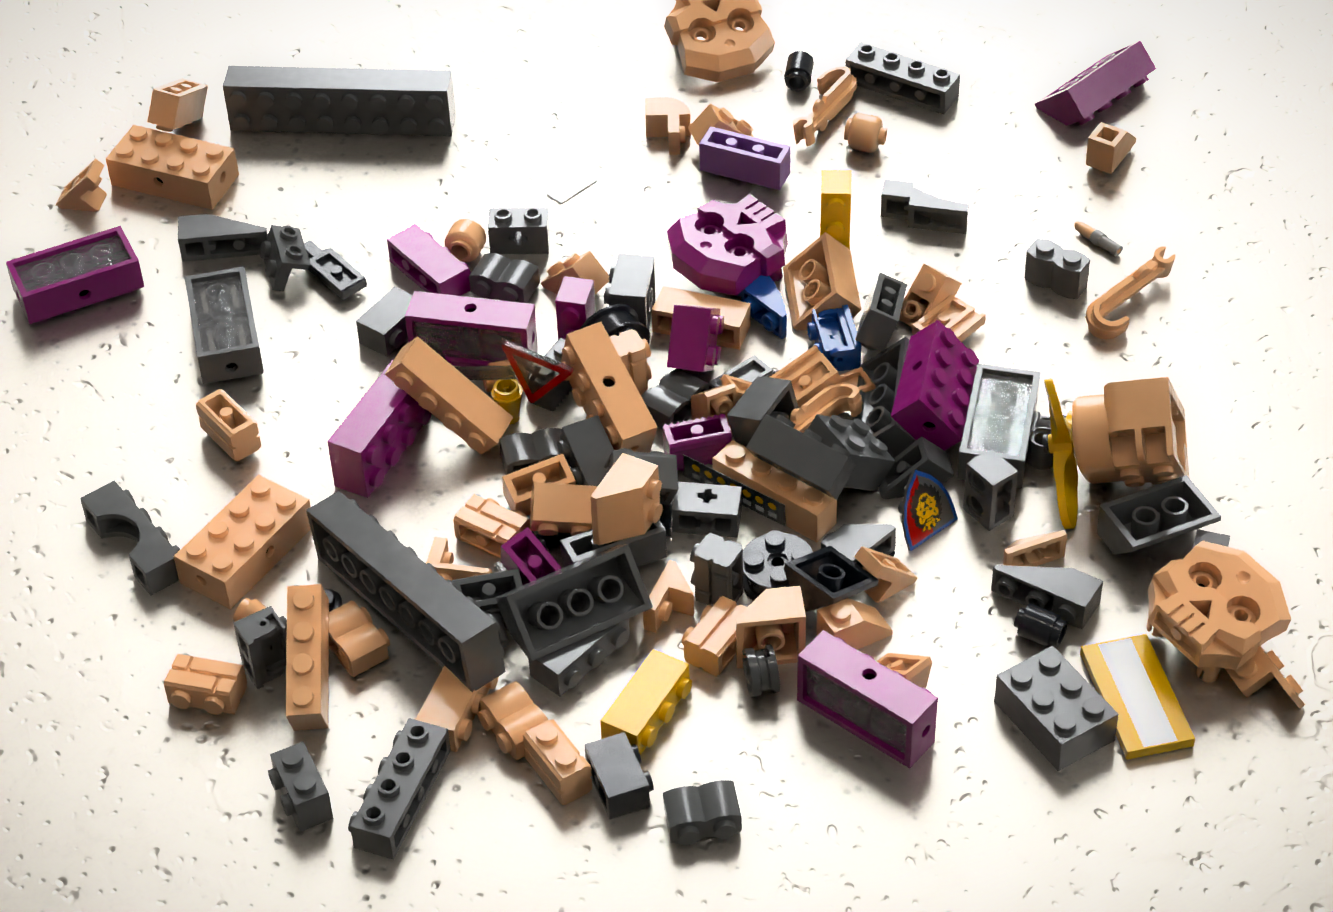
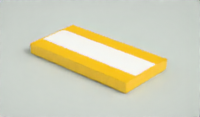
(1136, 687)

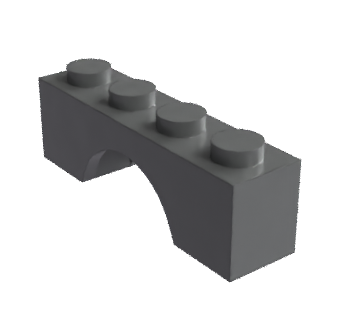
(114, 514)

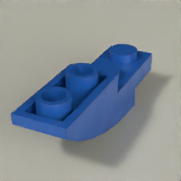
(766, 305)

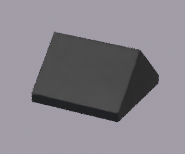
(827, 577)

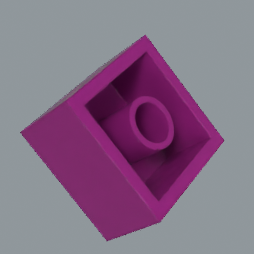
(694, 338)

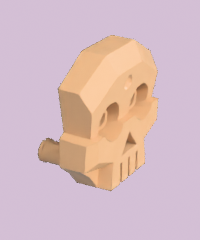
(725, 51)
(1204, 620)

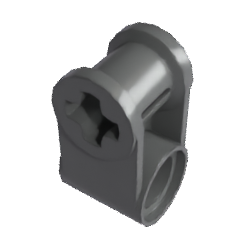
(1036, 454)

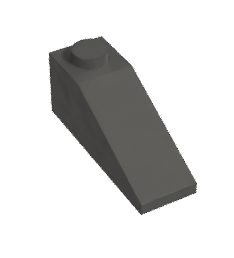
(217, 237)

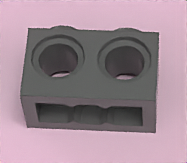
(990, 489)

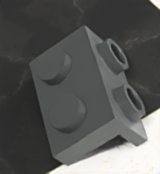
(281, 253)

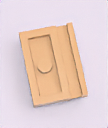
(953, 315)
(809, 374)

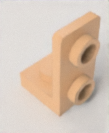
(443, 562)

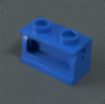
(835, 337)

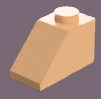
(853, 622)

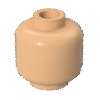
(865, 132)
(465, 240)

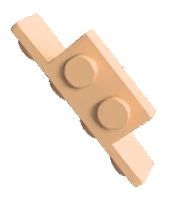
(1260, 671)

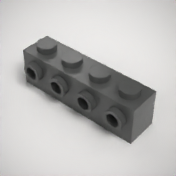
(903, 77)
(399, 788)

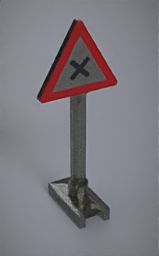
(533, 371)

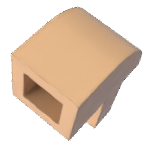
(667, 119)

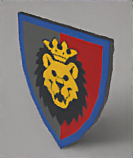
(925, 509)

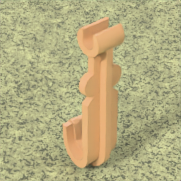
(837, 90)
(1154, 268)
(828, 402)

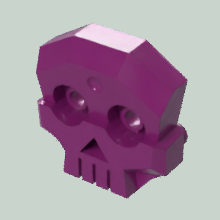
(728, 245)

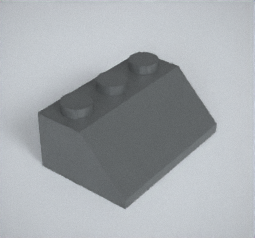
(1154, 515)

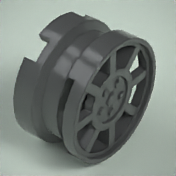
(761, 670)

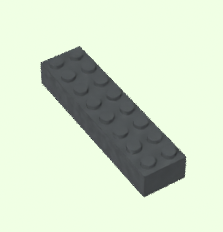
(340, 100)
(407, 591)

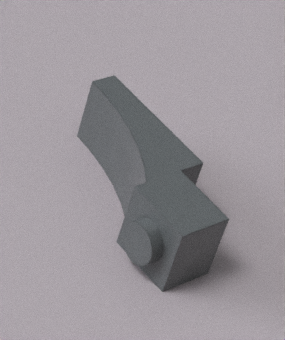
(921, 209)

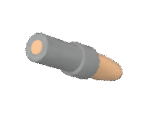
(1098, 238)

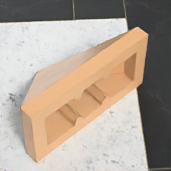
(1036, 549)

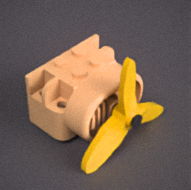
(1116, 436)

